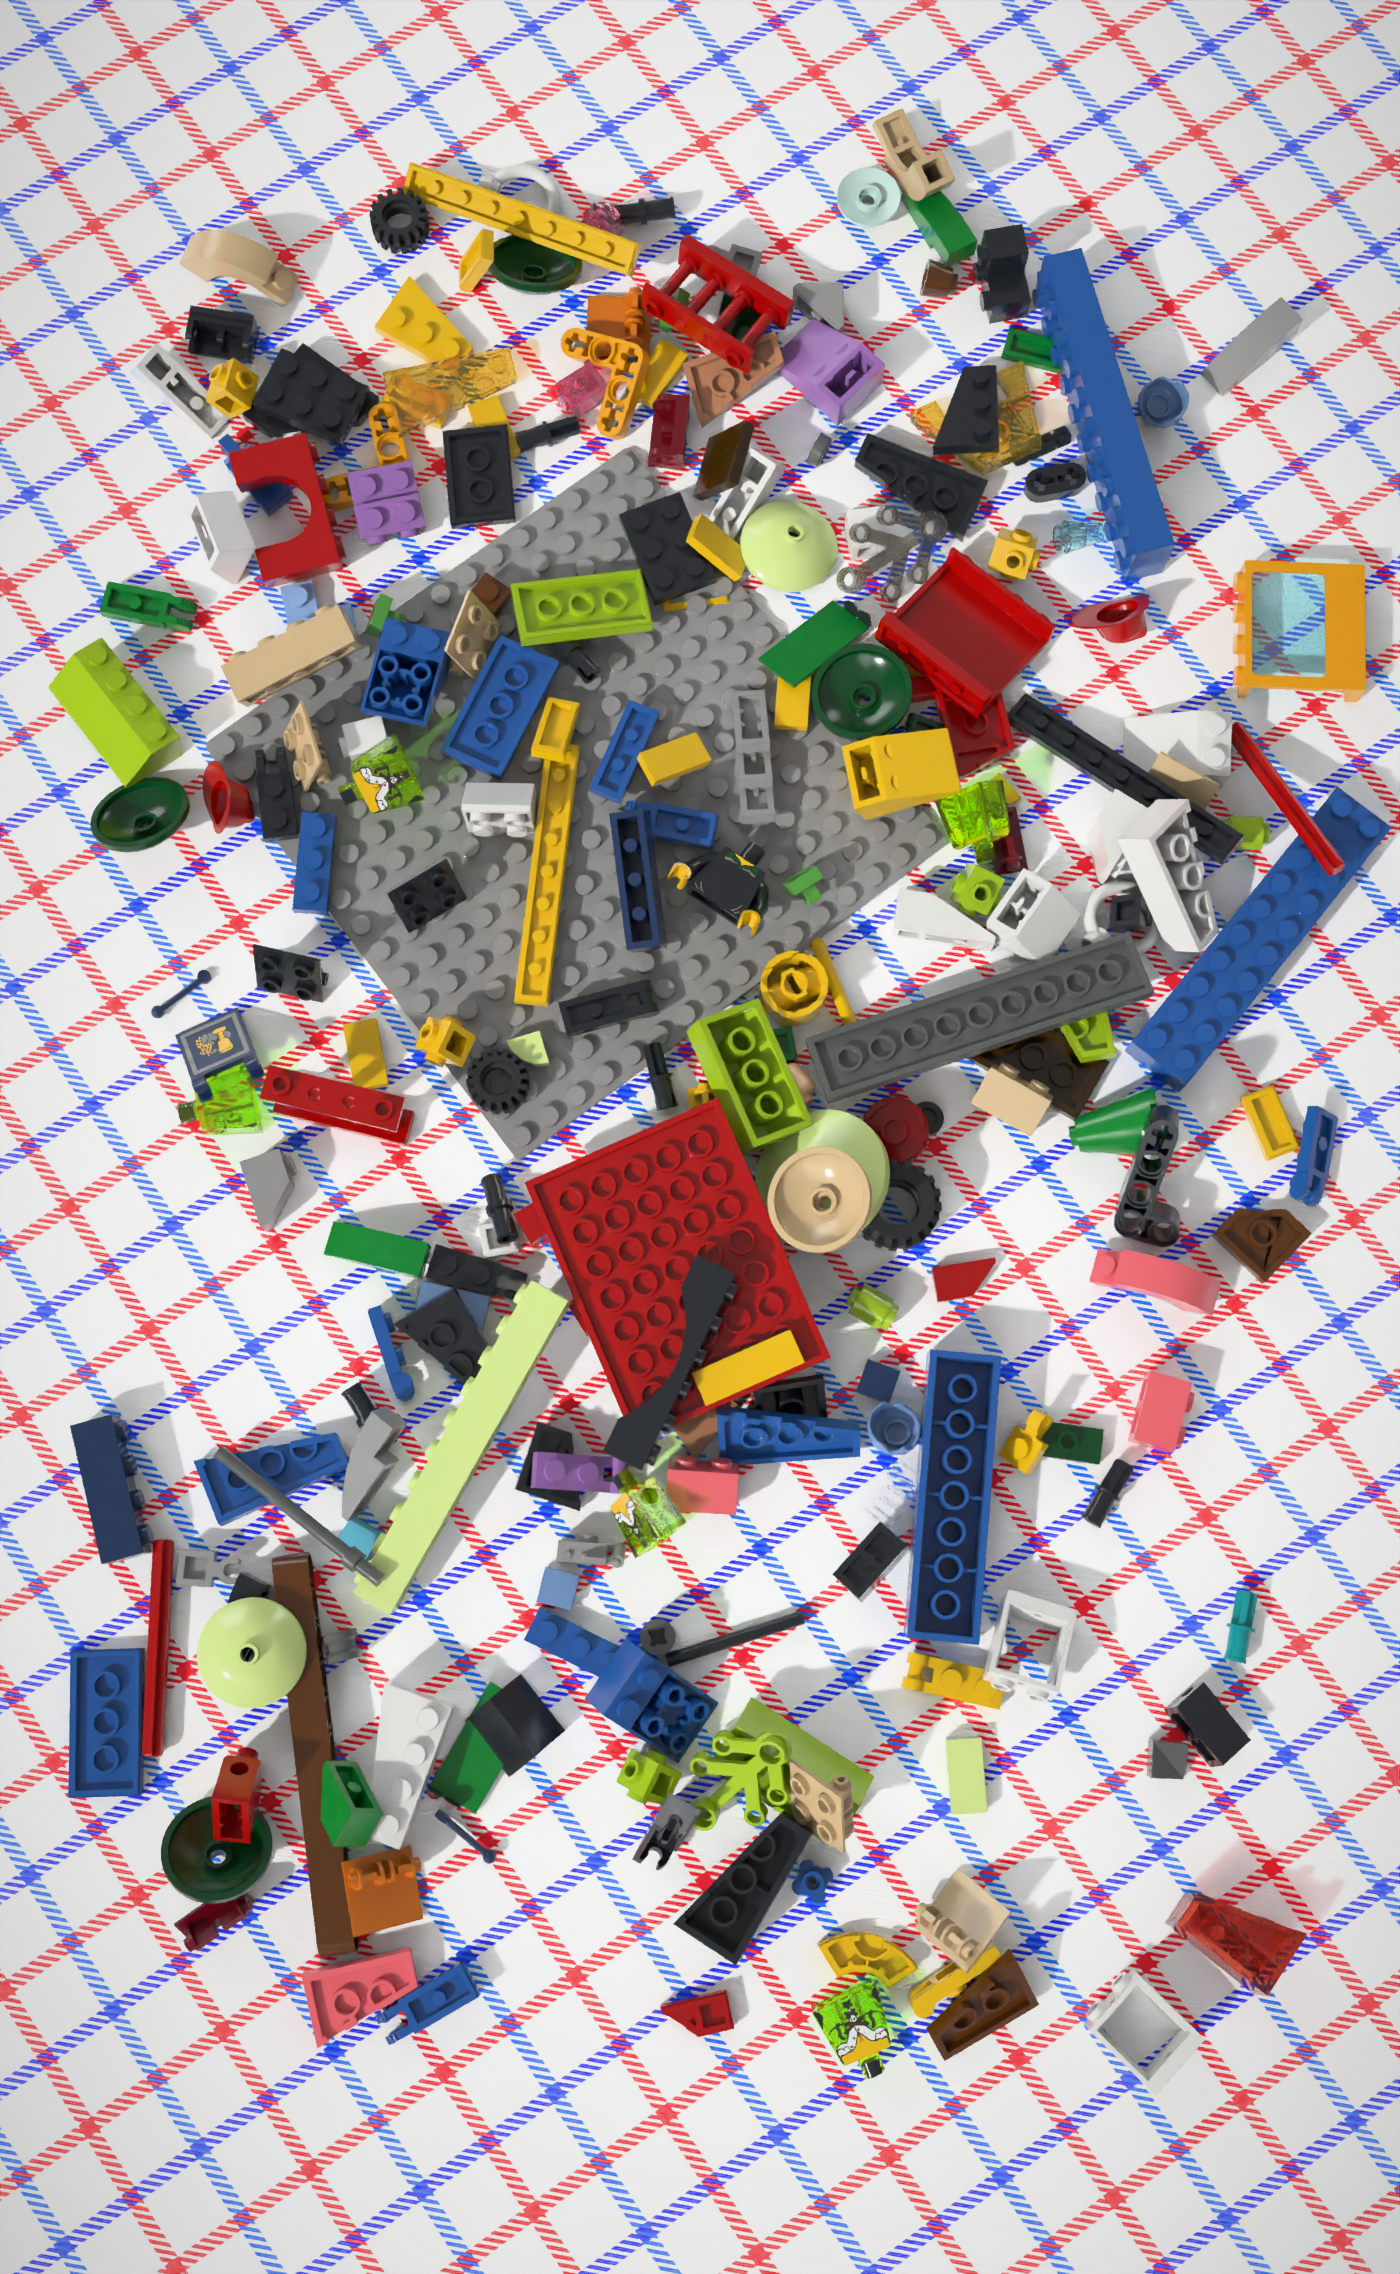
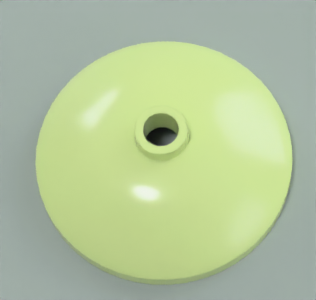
(785, 560)
(277, 1646)

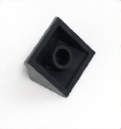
(794, 1396)
(516, 1724)

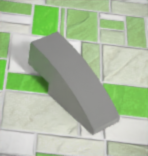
(1252, 346)
(370, 1460)

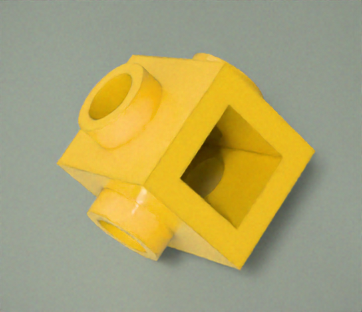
(232, 388)
(1014, 553)
(445, 1041)

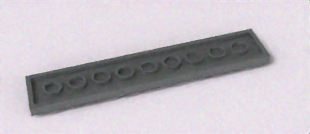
(979, 1017)

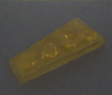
(443, 386)

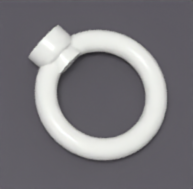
(526, 171)
(1096, 933)

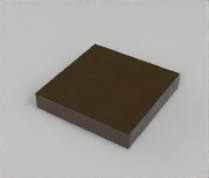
(723, 461)

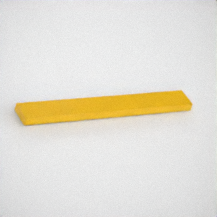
(523, 219)
(546, 880)

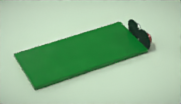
(815, 641)
(468, 1767)

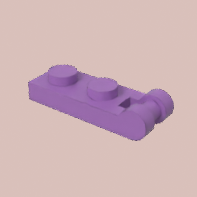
(574, 1472)

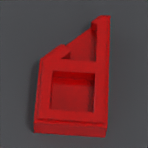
(960, 1279)
(702, 2013)

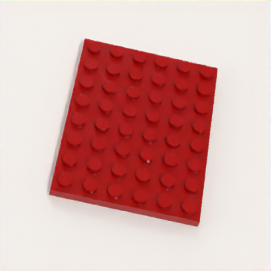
(628, 1235)

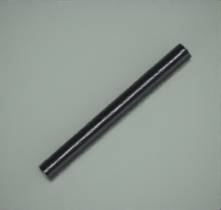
(734, 1638)

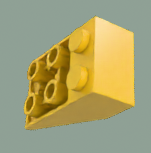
(900, 771)

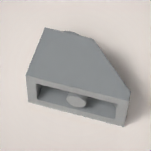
(269, 1184)

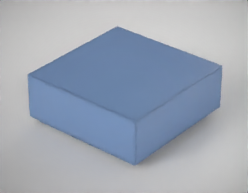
(558, 1588)

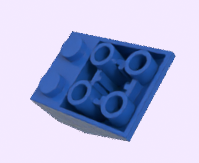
(407, 673)
(651, 1701)

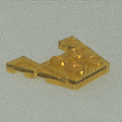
(1016, 421)

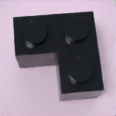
(1002, 273)

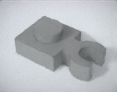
(201, 1568)

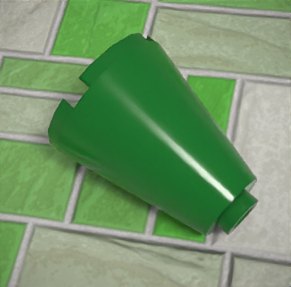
(1114, 1126)

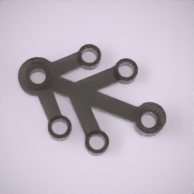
(896, 550)

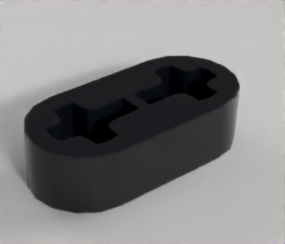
(1055, 484)

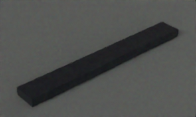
(1115, 771)

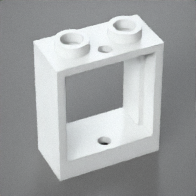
(1042, 1613)
(1170, 2058)

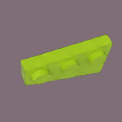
(1091, 1038)

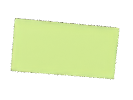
(966, 1775)

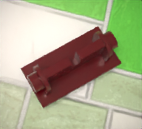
(1010, 849)
(202, 1922)

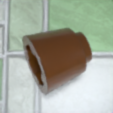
(938, 280)

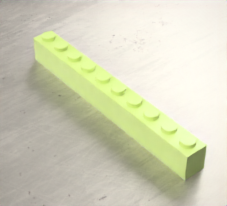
(463, 1444)

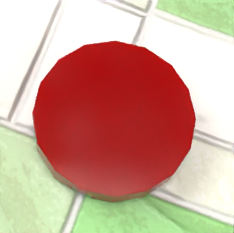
(899, 1126)

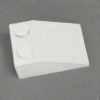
(1192, 737)

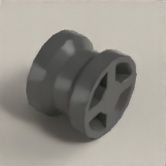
(660, 1632)
(341, 1646)

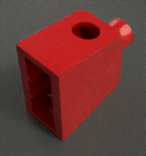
(241, 1785)

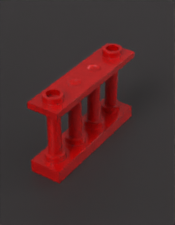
(730, 279)
(337, 1105)

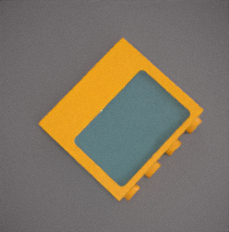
(1300, 627)

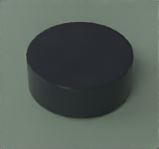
(934, 1115)

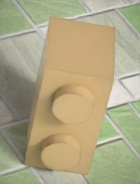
(1013, 1098)

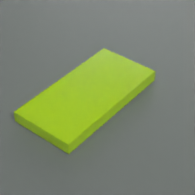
(581, 607)

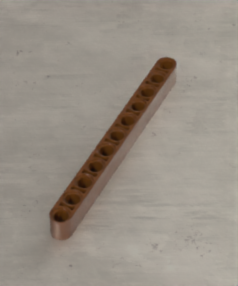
(313, 1746)

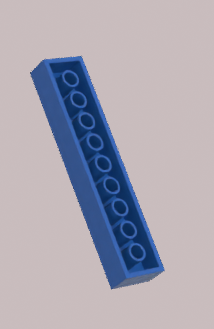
(1102, 416)
(1254, 944)

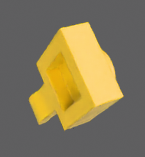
(1025, 1445)

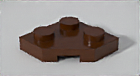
(1261, 1239)

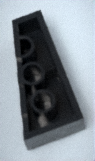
(741, 1897)

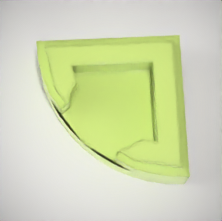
(529, 1049)

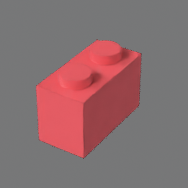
(1161, 1412)
(703, 1484)

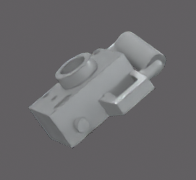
(589, 1551)

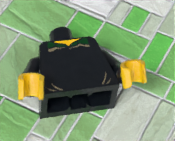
(728, 884)

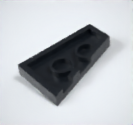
(971, 415)
(448, 1334)

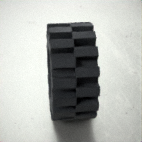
(399, 237)
(492, 1061)

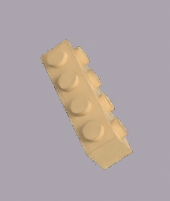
(291, 655)

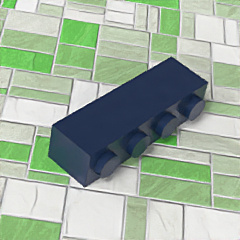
(638, 880)
(111, 1489)

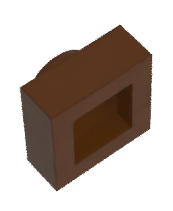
(492, 593)

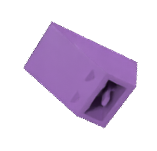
(831, 369)

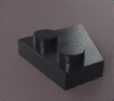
(550, 1440)

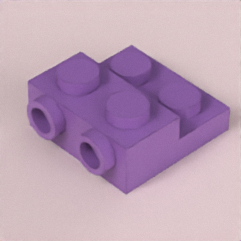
(386, 502)

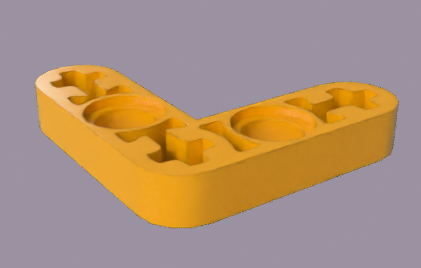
(617, 364)
(380, 440)

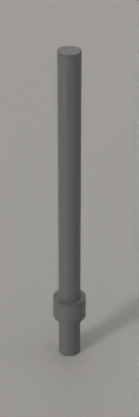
(351, 1557)

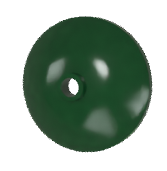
(533, 267)
(858, 674)
(140, 815)
(191, 1847)

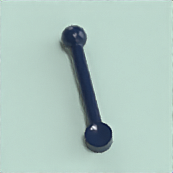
(203, 977)
(488, 1855)

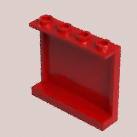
(966, 633)

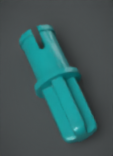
(1241, 1626)

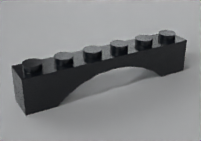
(704, 1295)

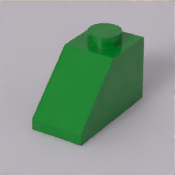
(347, 1805)

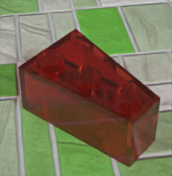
(1238, 1942)

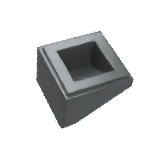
(1166, 1759)

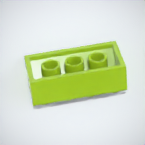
(115, 713)
(749, 1076)
(806, 1751)

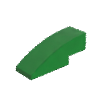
(942, 227)
(378, 1249)

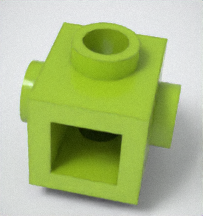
(984, 883)
(648, 1776)

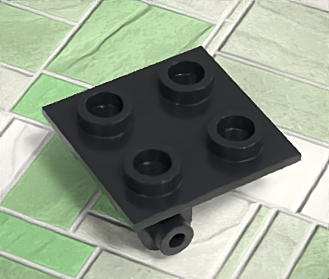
(426, 895)
(289, 973)

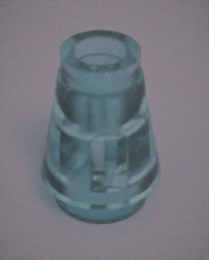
(1077, 535)

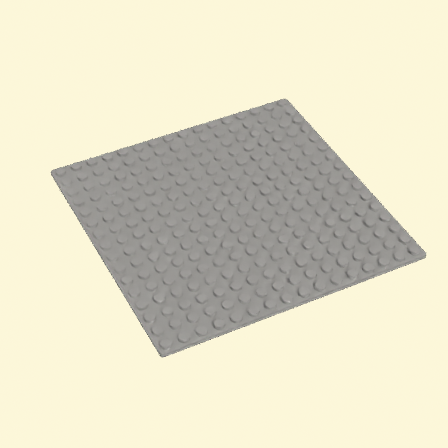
(470, 954)

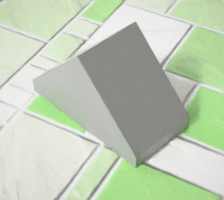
(821, 302)

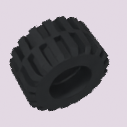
(926, 1217)

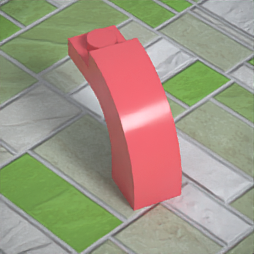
(1158, 1278)

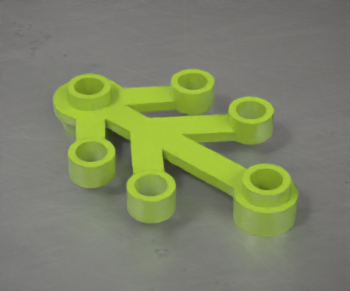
(743, 1774)

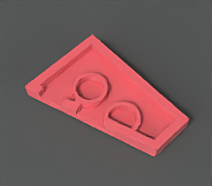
(353, 1989)

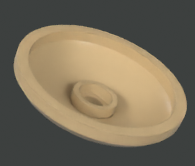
(798, 1195)

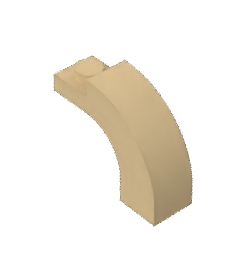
(907, 162)
(235, 256)

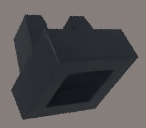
(1129, 913)

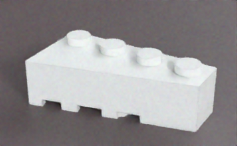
(1170, 875)
(405, 1754)

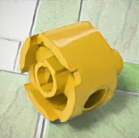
(793, 988)

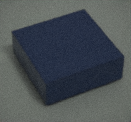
(877, 1381)

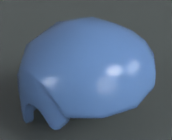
(1163, 402)
(893, 1428)

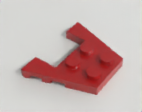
(973, 739)

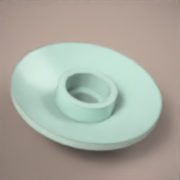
(872, 186)

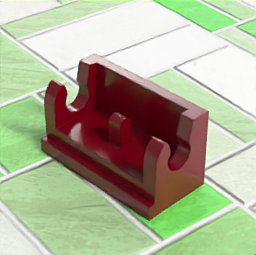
(669, 431)

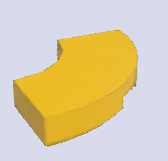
(867, 1954)

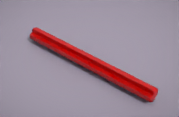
(1286, 800)
(158, 1648)

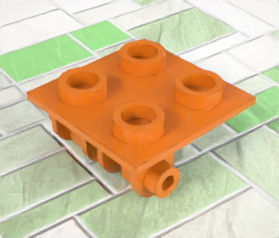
(619, 319)
(382, 1890)

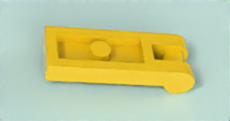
(951, 1681)
(948, 1982)

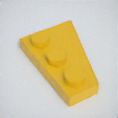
(421, 327)

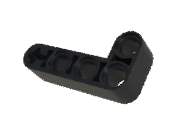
(1151, 1173)

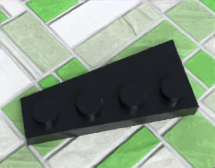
(923, 482)

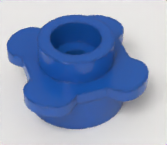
(817, 1890)

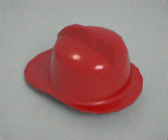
(1115, 620)
(225, 799)

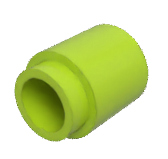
(1254, 831)
(872, 1307)

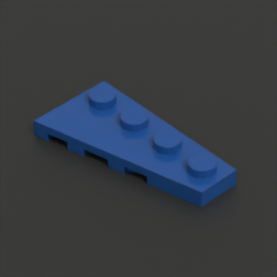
(777, 1437)
(285, 1466)

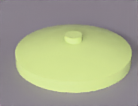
(838, 1131)

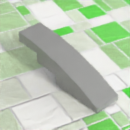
(753, 756)

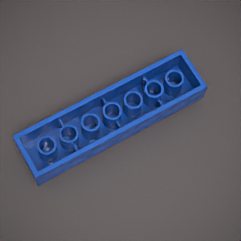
(952, 1497)

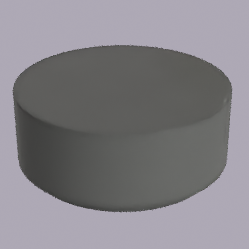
(819, 450)

